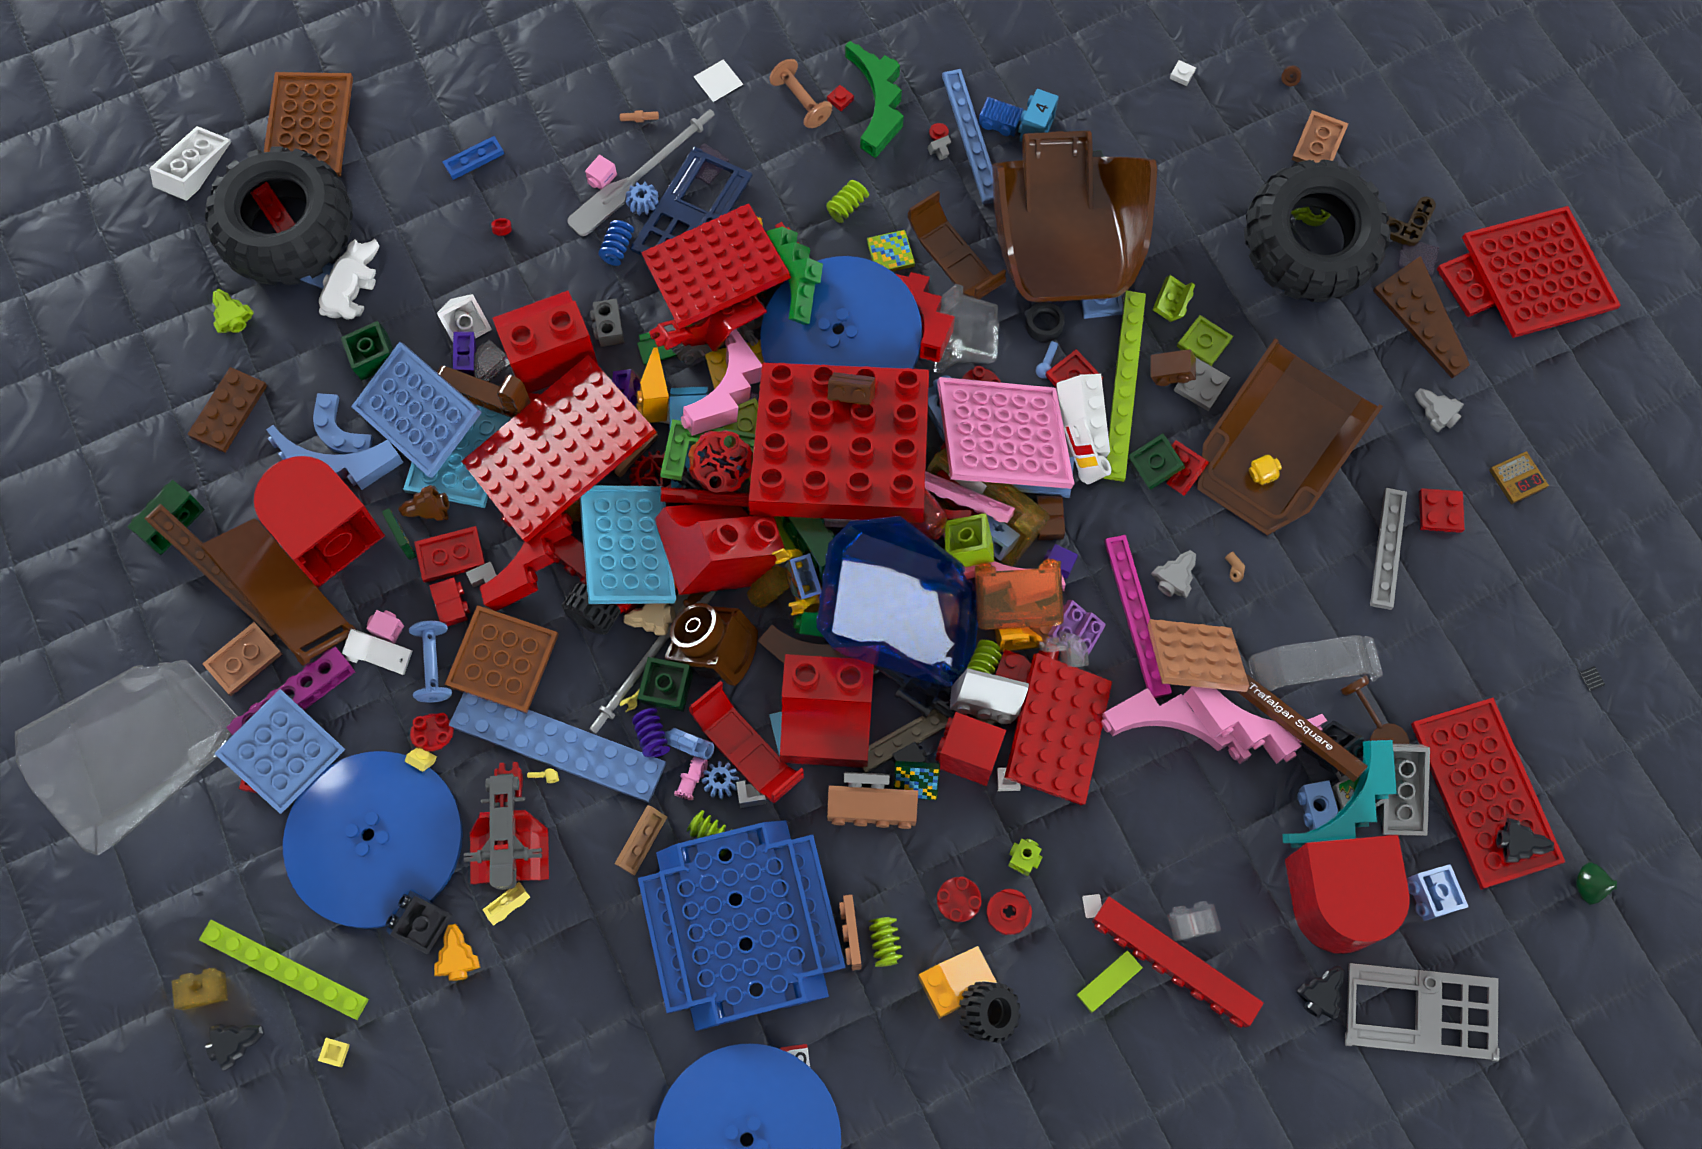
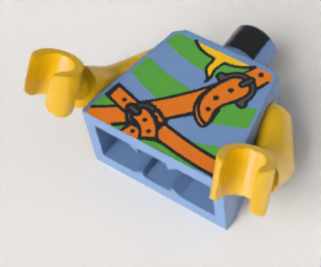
(801, 578)

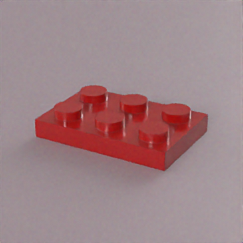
(1466, 284)
(449, 554)

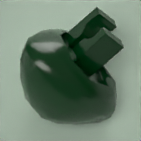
(1594, 883)

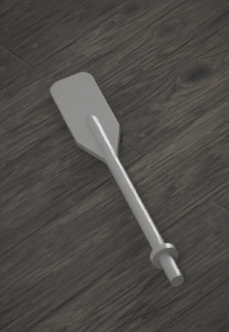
(613, 195)
(607, 712)

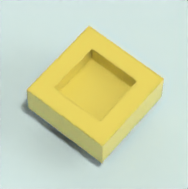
(420, 759)
(333, 1052)

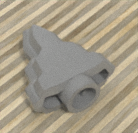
(1439, 409)
(1176, 575)

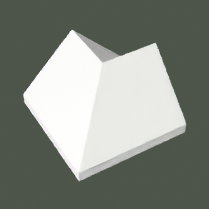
(463, 315)

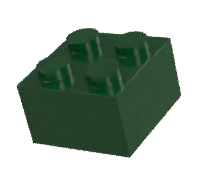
(367, 349)
(665, 684)

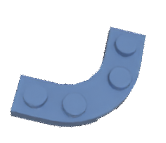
(328, 431)

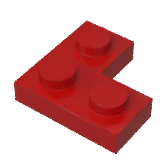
(1194, 466)

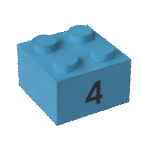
(1039, 113)

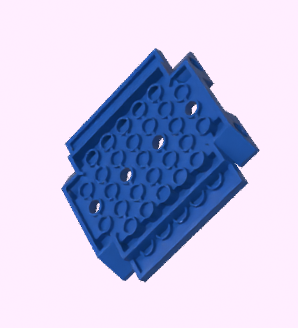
(699, 931)

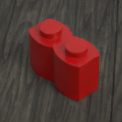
(449, 601)

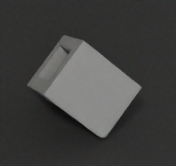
(748, 795)

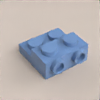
(1436, 892)

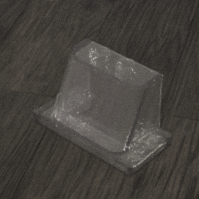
(973, 331)

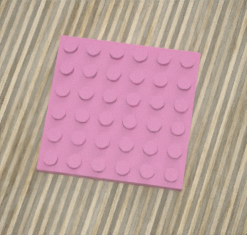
(1004, 433)

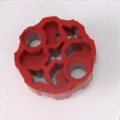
(725, 480)

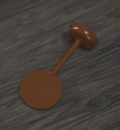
(1382, 732)

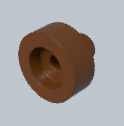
(1289, 79)

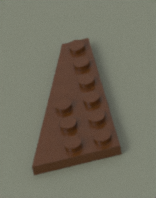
(1419, 308)

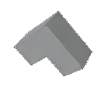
(481, 574)

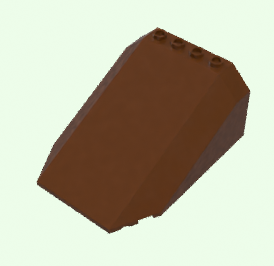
(1293, 416)

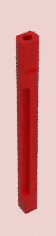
(695, 496)

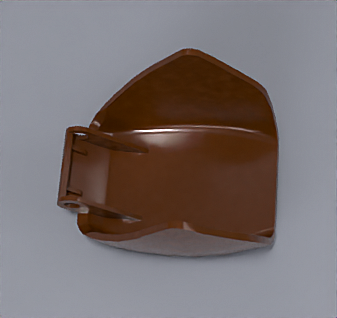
(1073, 219)

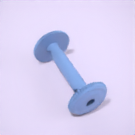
(431, 629)

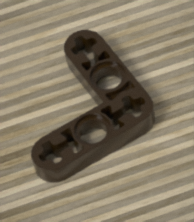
(1412, 228)

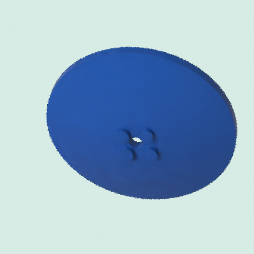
(864, 298)
(412, 844)
(750, 1092)

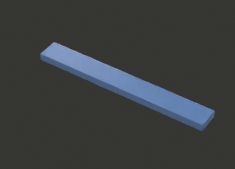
(970, 133)

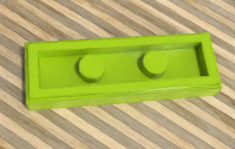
(1109, 981)

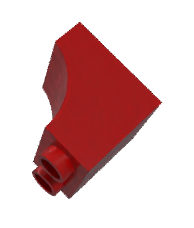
(544, 340)
(717, 546)
(826, 711)

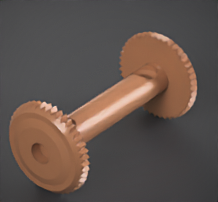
(784, 73)

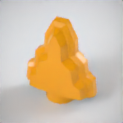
(456, 956)

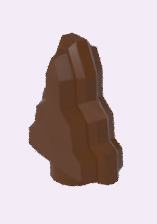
(427, 504)

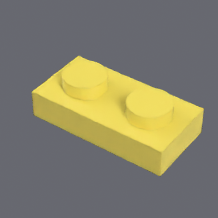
(506, 903)

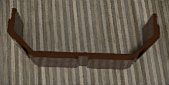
(951, 250)

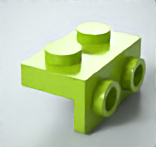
(1173, 299)

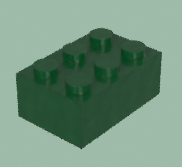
(178, 503)

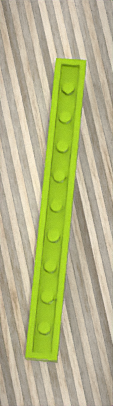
(1125, 384)

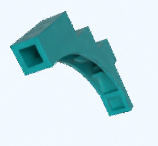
(1373, 784)

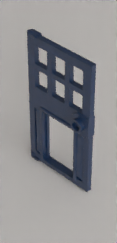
(679, 211)

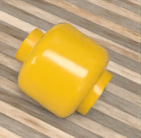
(1265, 469)

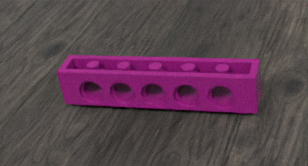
(295, 685)

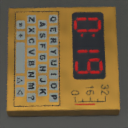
(1518, 477)

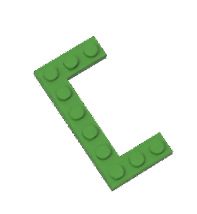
(678, 445)

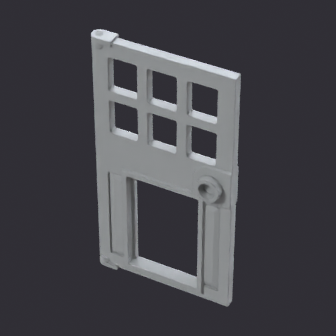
(1428, 1012)

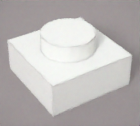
(1182, 73)
(1005, 784)

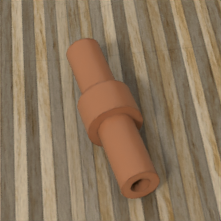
(639, 116)

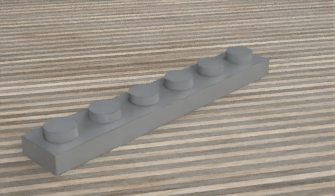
(1388, 549)

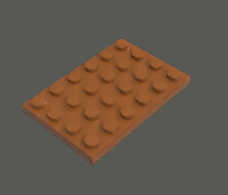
(310, 114)

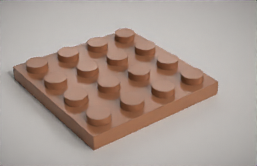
(1197, 655)

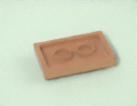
(1320, 138)
(242, 659)
(850, 932)

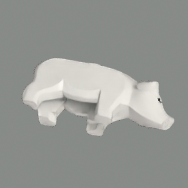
(346, 279)

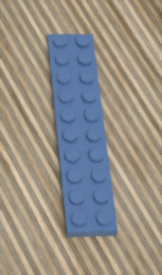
(560, 746)

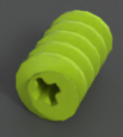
(846, 200)
(985, 657)
(703, 828)
(885, 941)

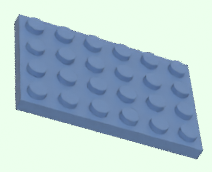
(416, 409)

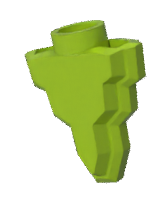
(229, 313)

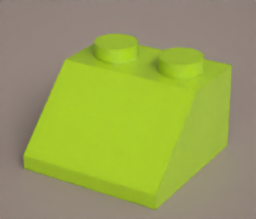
(969, 540)

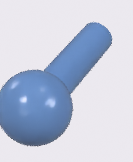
(1043, 367)

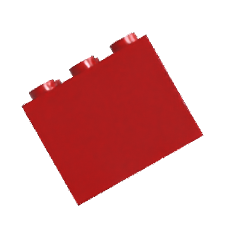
(969, 748)

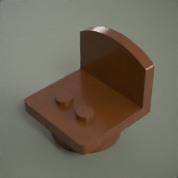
(713, 639)

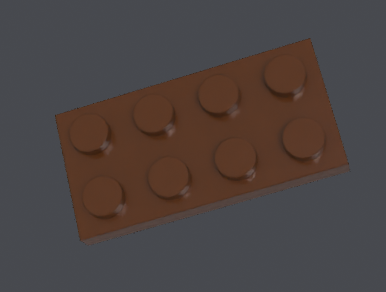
(227, 410)

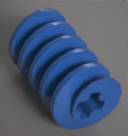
(615, 242)

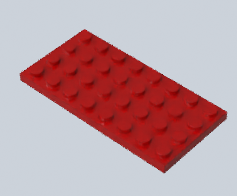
(1483, 787)

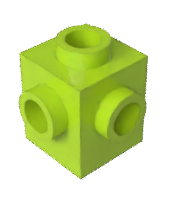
(1020, 862)

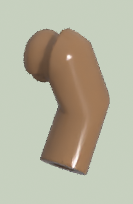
(1237, 568)

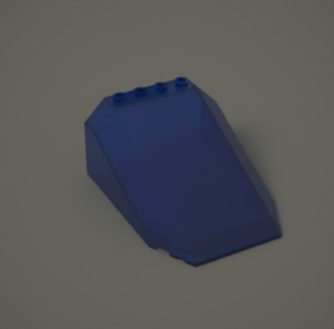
(898, 601)

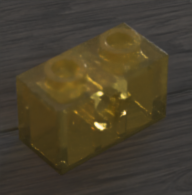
(213, 990)

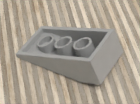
(1408, 809)

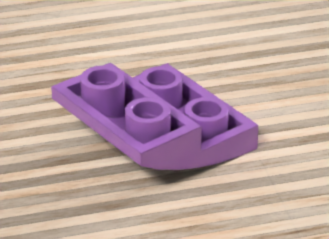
(1080, 623)

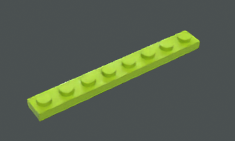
(284, 969)

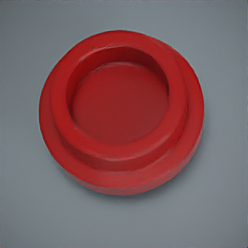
(938, 131)

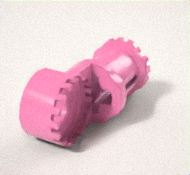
(689, 780)

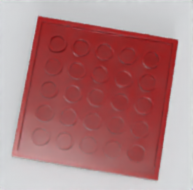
(715, 265)
(1540, 271)

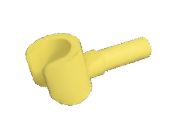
(631, 701)
(550, 774)

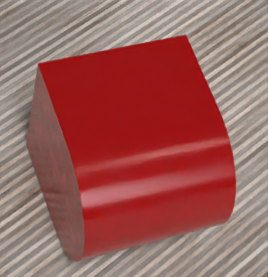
(314, 516)
(1348, 891)

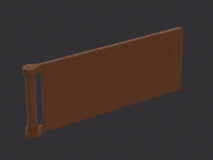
(277, 589)

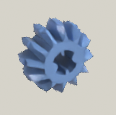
(642, 198)
(726, 774)

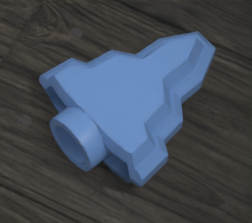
(689, 743)

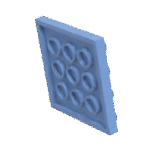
(279, 751)

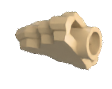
(652, 618)

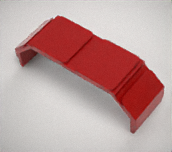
(743, 745)

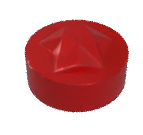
(501, 226)

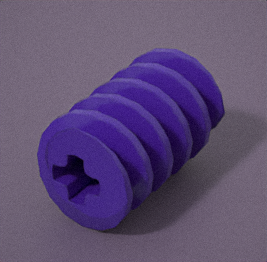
(649, 734)

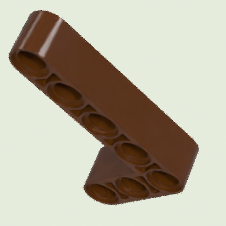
(505, 400)

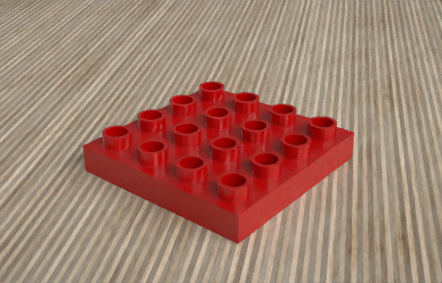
(837, 455)

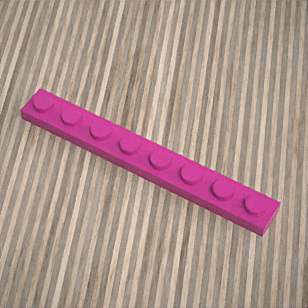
(1136, 612)

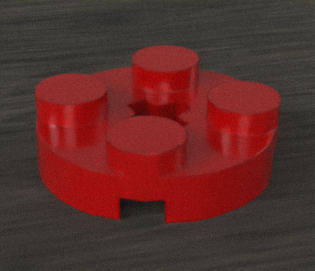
(1019, 905)

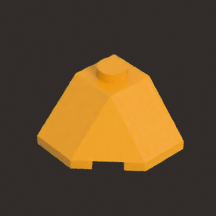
(1017, 639)

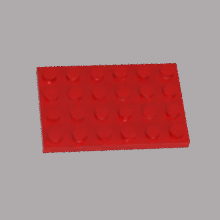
(1058, 729)

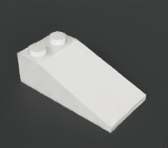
(188, 163)

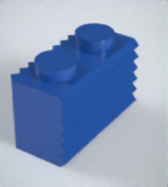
(1000, 117)

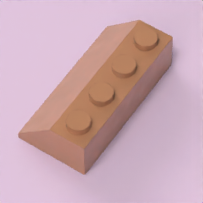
(872, 806)

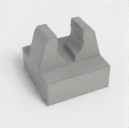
(940, 147)

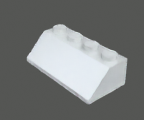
(1084, 398)

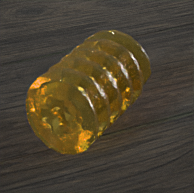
(768, 587)

